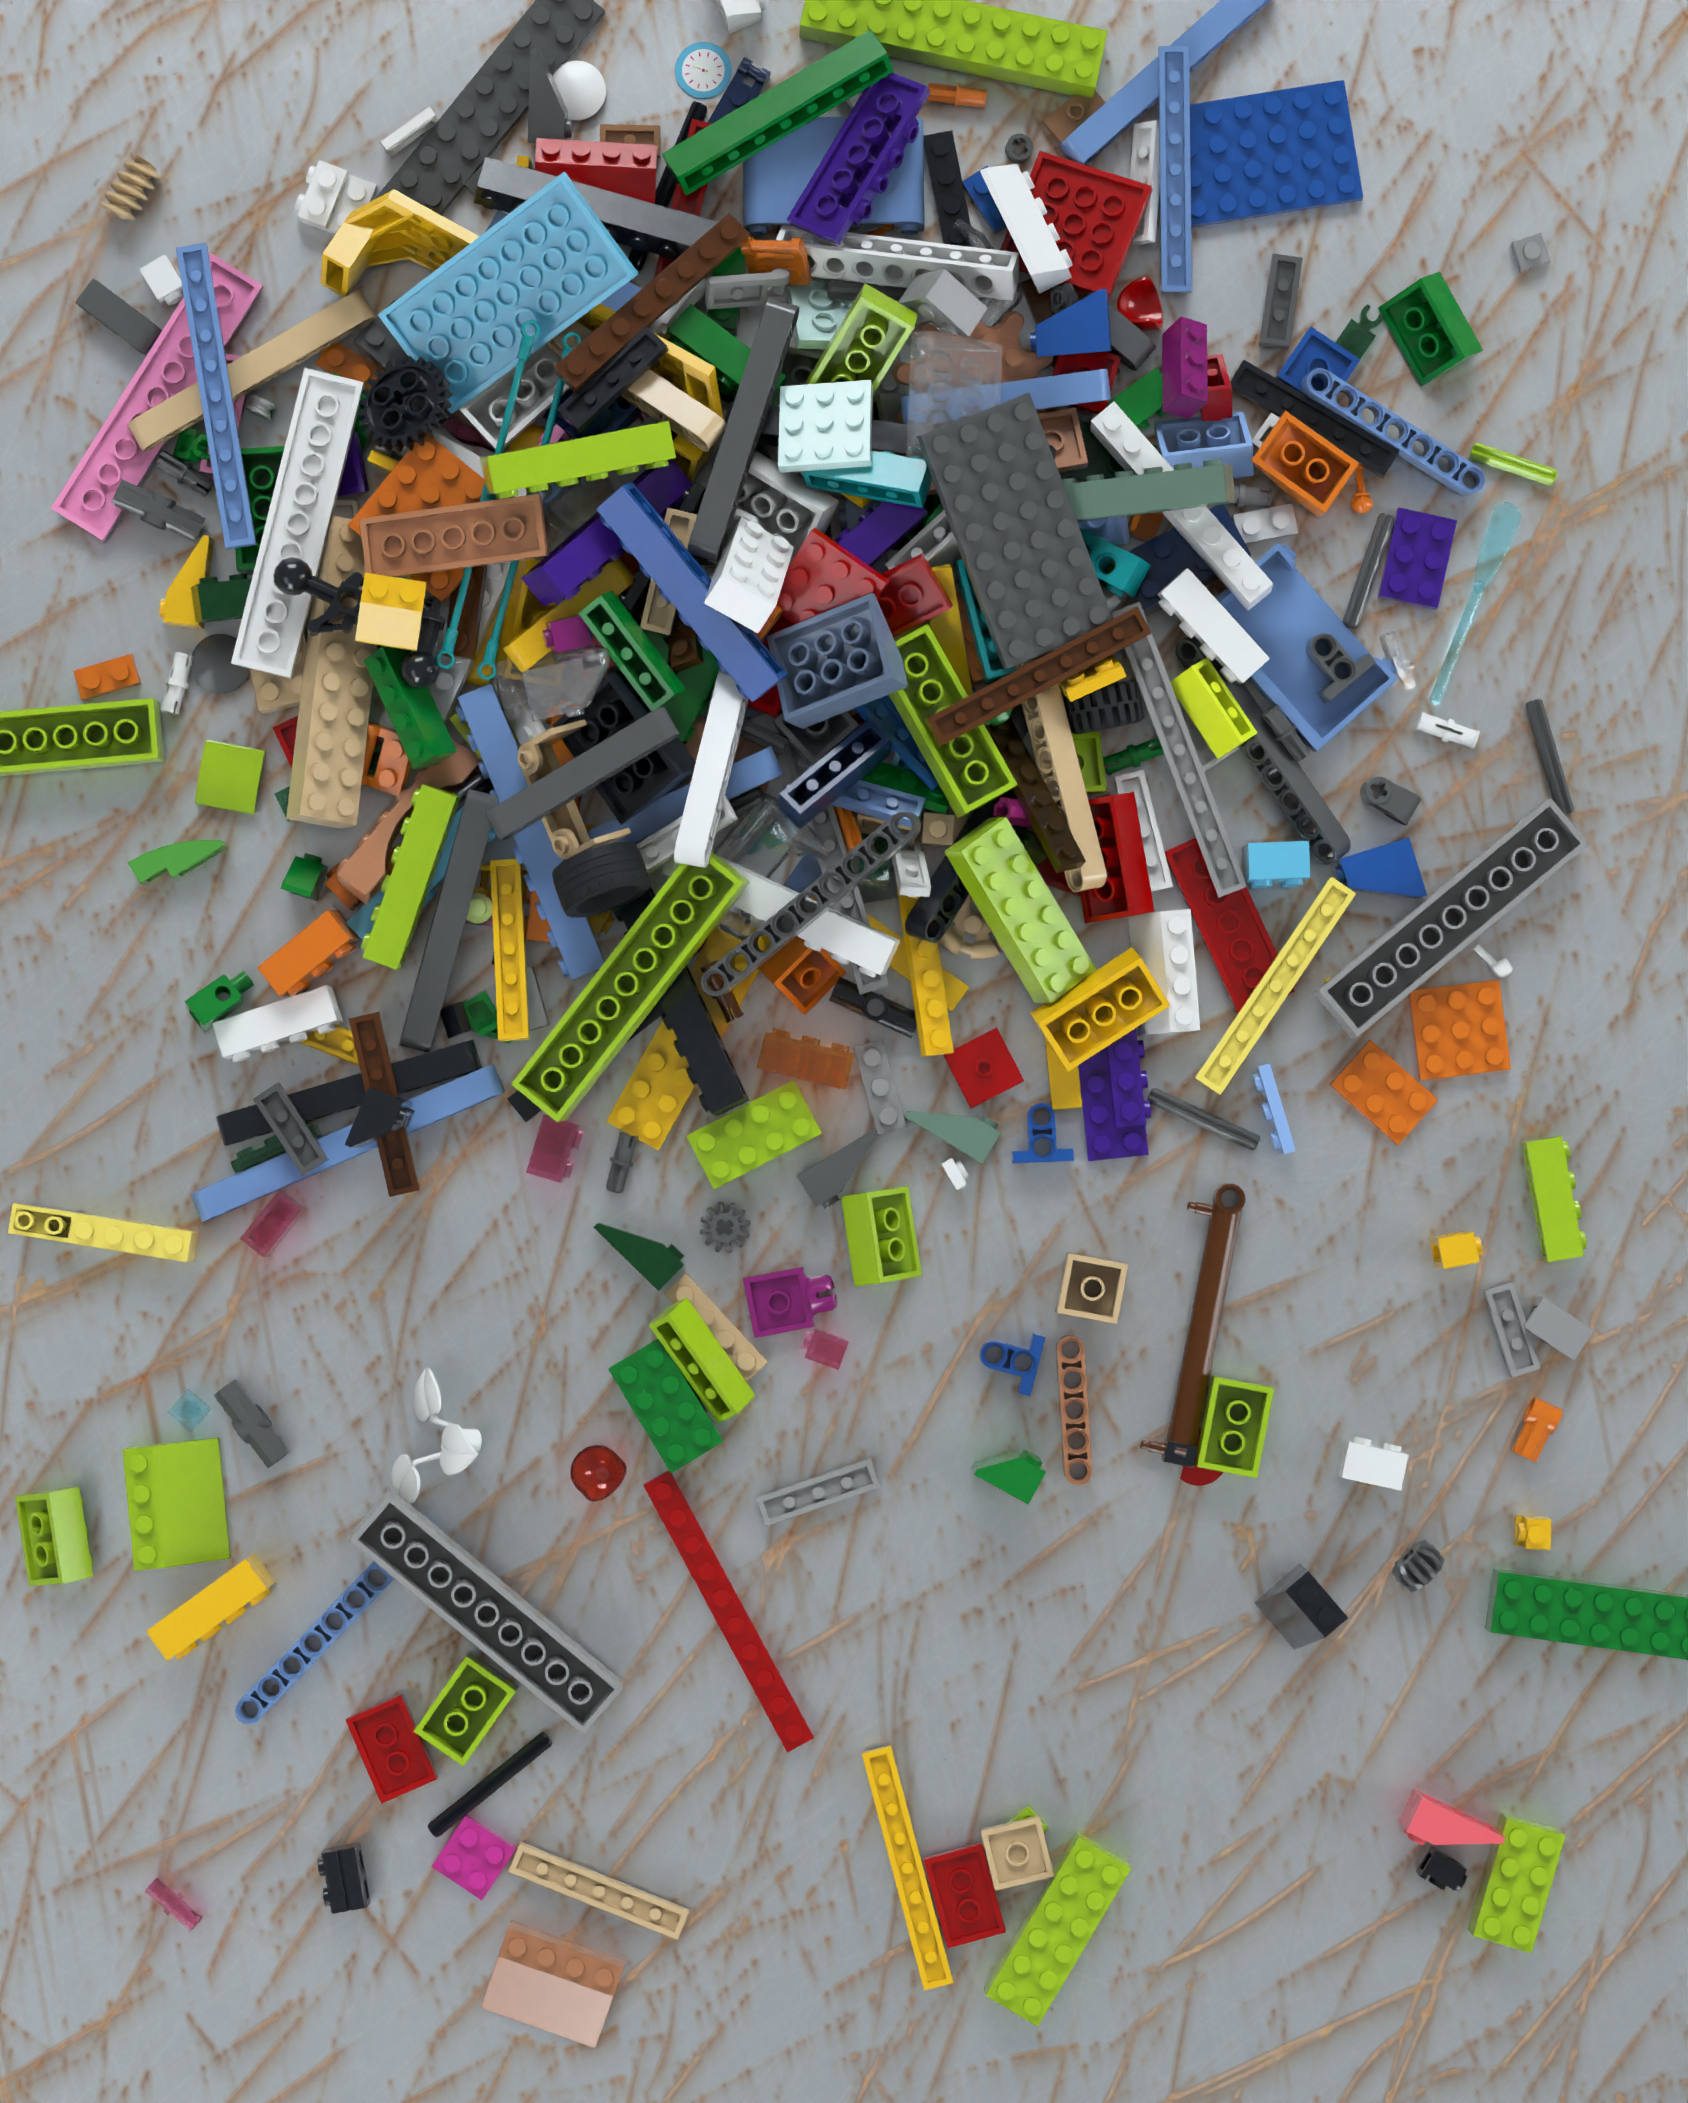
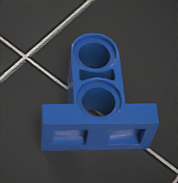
(1045, 1131)
(1009, 1353)

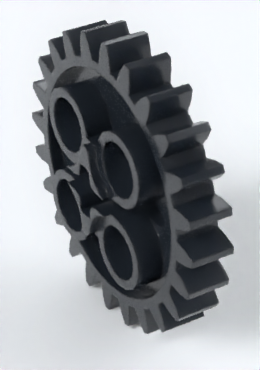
(405, 404)

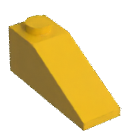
(178, 606)

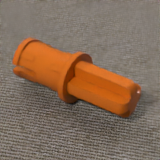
(957, 95)

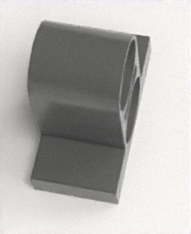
(1327, 663)

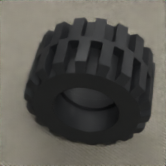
(1105, 708)

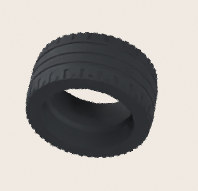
(601, 879)

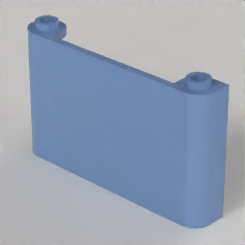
(782, 171)
(1281, 628)

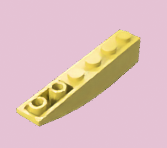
(103, 1232)

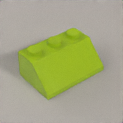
(881, 1236)
(54, 1536)

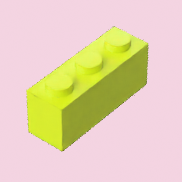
(1212, 708)

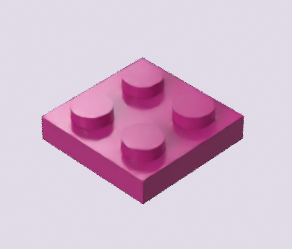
(474, 1857)

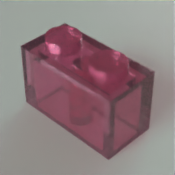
(554, 1149)
(273, 1224)

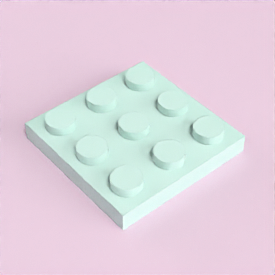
(825, 426)

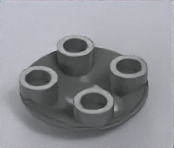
(213, 665)

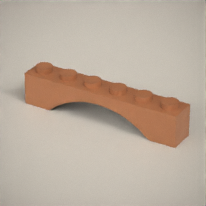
(367, 867)

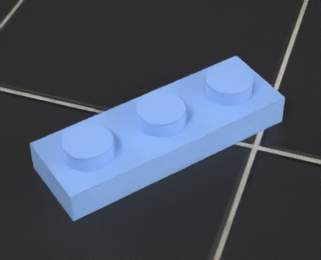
(1273, 1109)

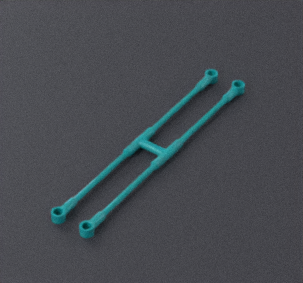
(452, 633)

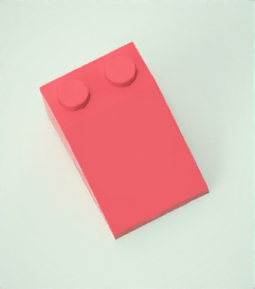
(1442, 1824)

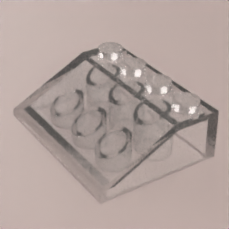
(949, 381)

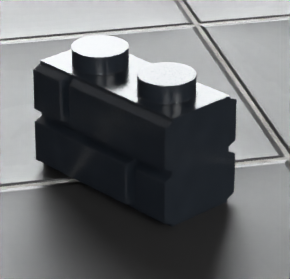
(344, 1878)

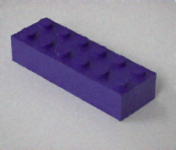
(594, 545)

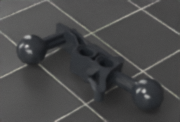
(295, 577)

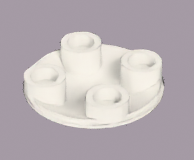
(581, 89)

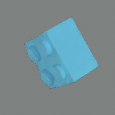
(1276, 863)

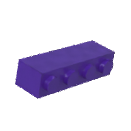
(880, 530)

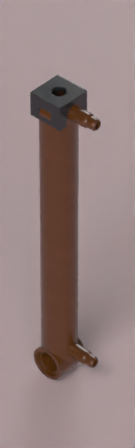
(1203, 1328)

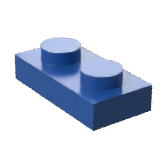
(981, 197)

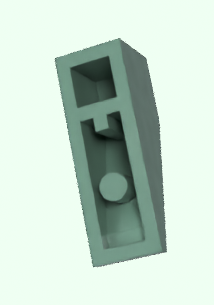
(964, 1133)

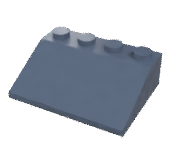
(836, 662)

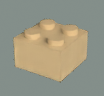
(1091, 1288)

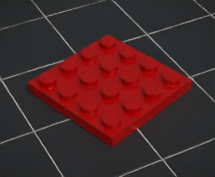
(1093, 216)

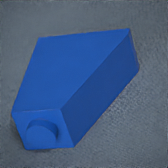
(1076, 329)
(1383, 871)

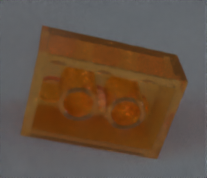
(805, 1059)

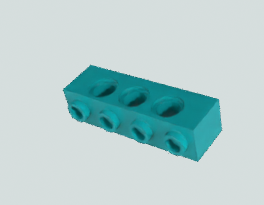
(1128, 569)
(986, 652)

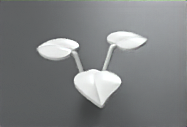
(458, 1444)

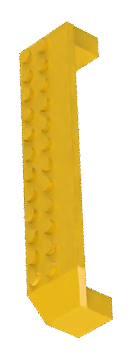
(403, 229)

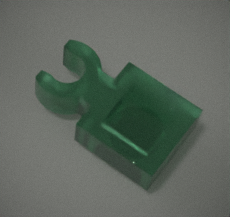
(1357, 337)

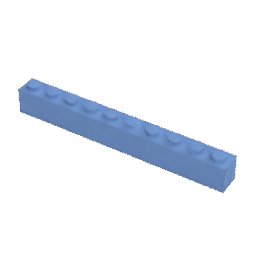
(499, 754)

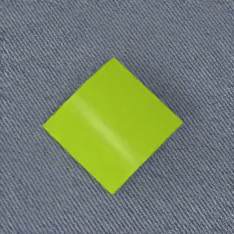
(230, 776)

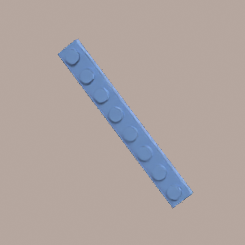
(1175, 169)

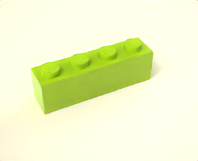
(1553, 1199)
(702, 1360)

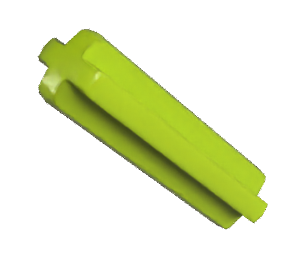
(1513, 464)

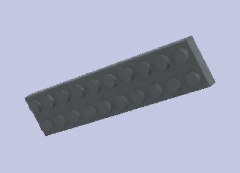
(491, 103)

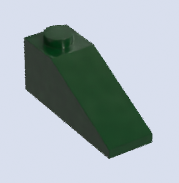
(647, 1256)

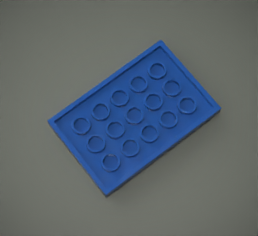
(1272, 154)

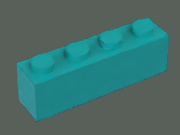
(887, 479)

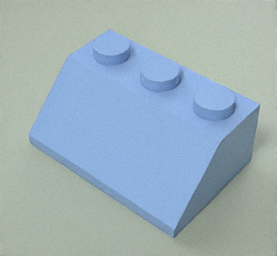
(1199, 440)

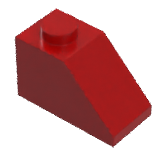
(1219, 390)

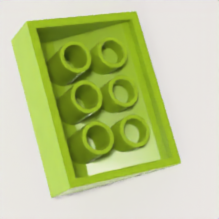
(176, 1503)

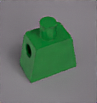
(207, 1008)

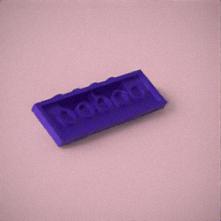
(860, 158)
(1114, 1100)

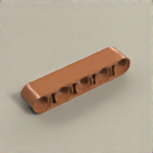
(1080, 1423)

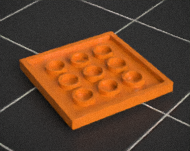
(422, 481)

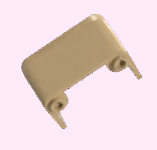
(565, 824)

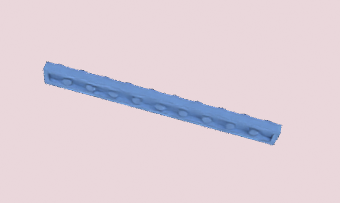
(216, 396)

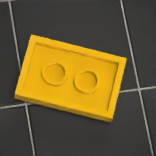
(1092, 678)

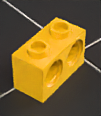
(1455, 1249)

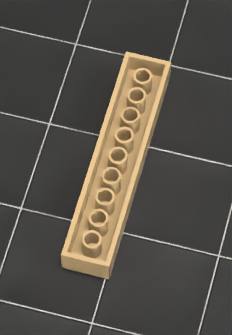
(332, 702)

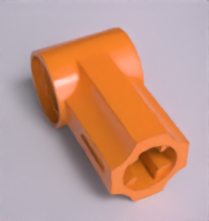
(1539, 1422)

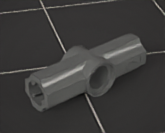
(158, 510)
(251, 1423)

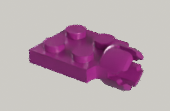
(786, 1300)

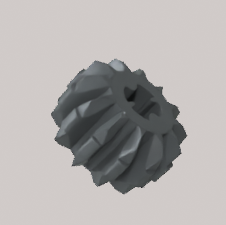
(725, 1216)
(1418, 1566)

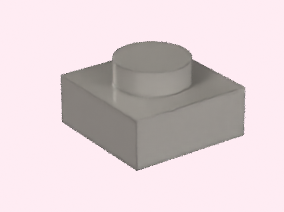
(1530, 252)

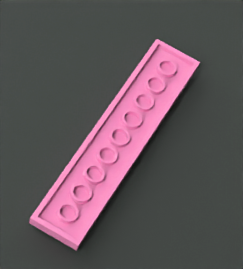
(161, 375)

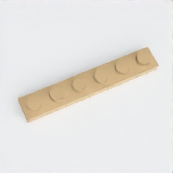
(599, 1890)

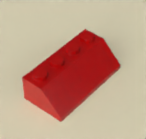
(604, 165)
(1121, 844)

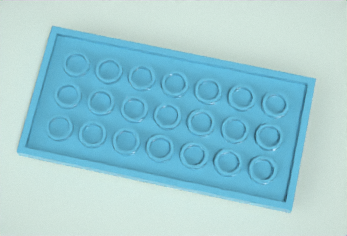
(536, 264)

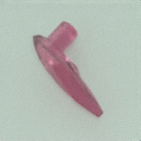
(466, 434)

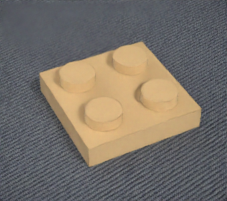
(1017, 1852)

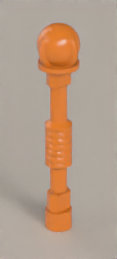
(1361, 500)

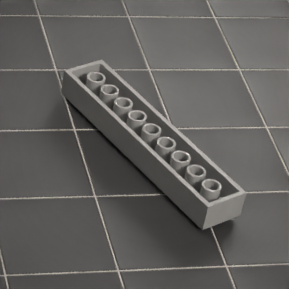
(1451, 918)
(486, 1611)

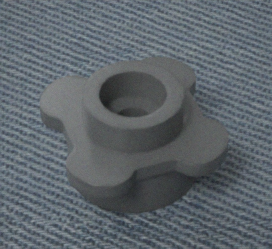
(1062, 297)

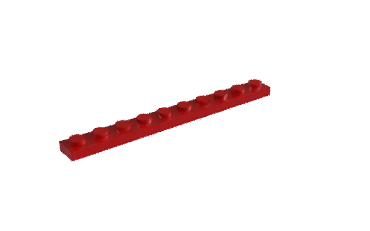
(728, 1611)

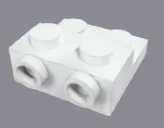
(332, 196)

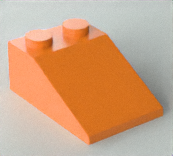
(1304, 464)

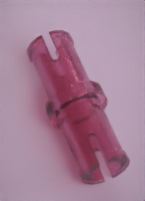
(173, 1904)

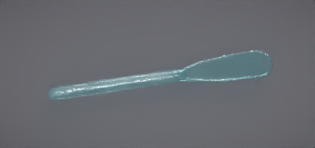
(1494, 548)

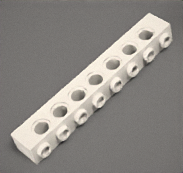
(898, 261)

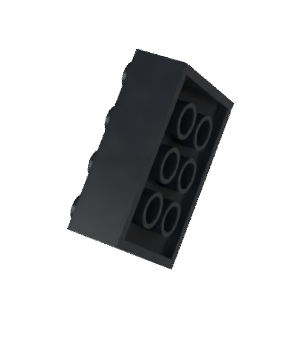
(648, 779)

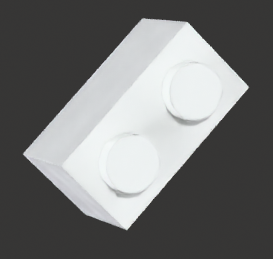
(1373, 1464)

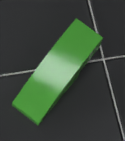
(175, 858)

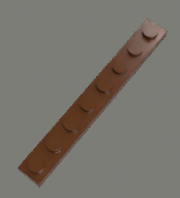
(651, 301)
(1037, 676)

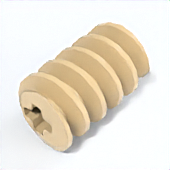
(131, 188)

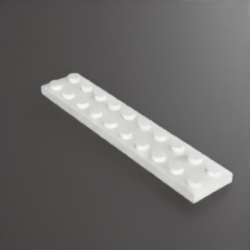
(298, 519)

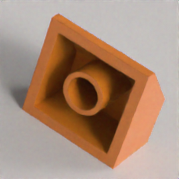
(802, 973)

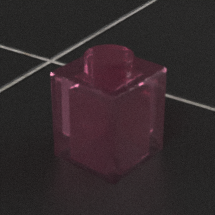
(824, 1348)

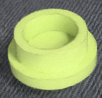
(479, 909)

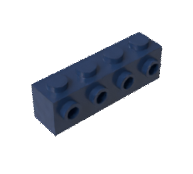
(834, 773)

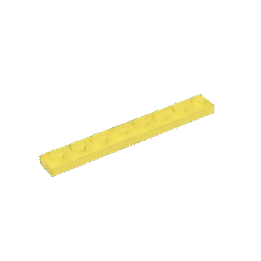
(1275, 985)

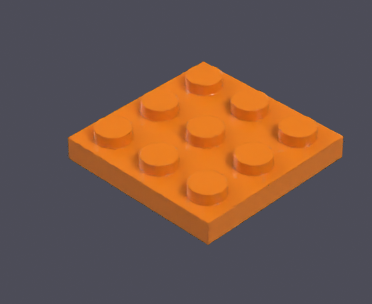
(1459, 1030)

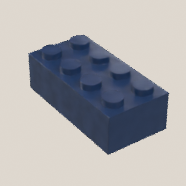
(1171, 555)

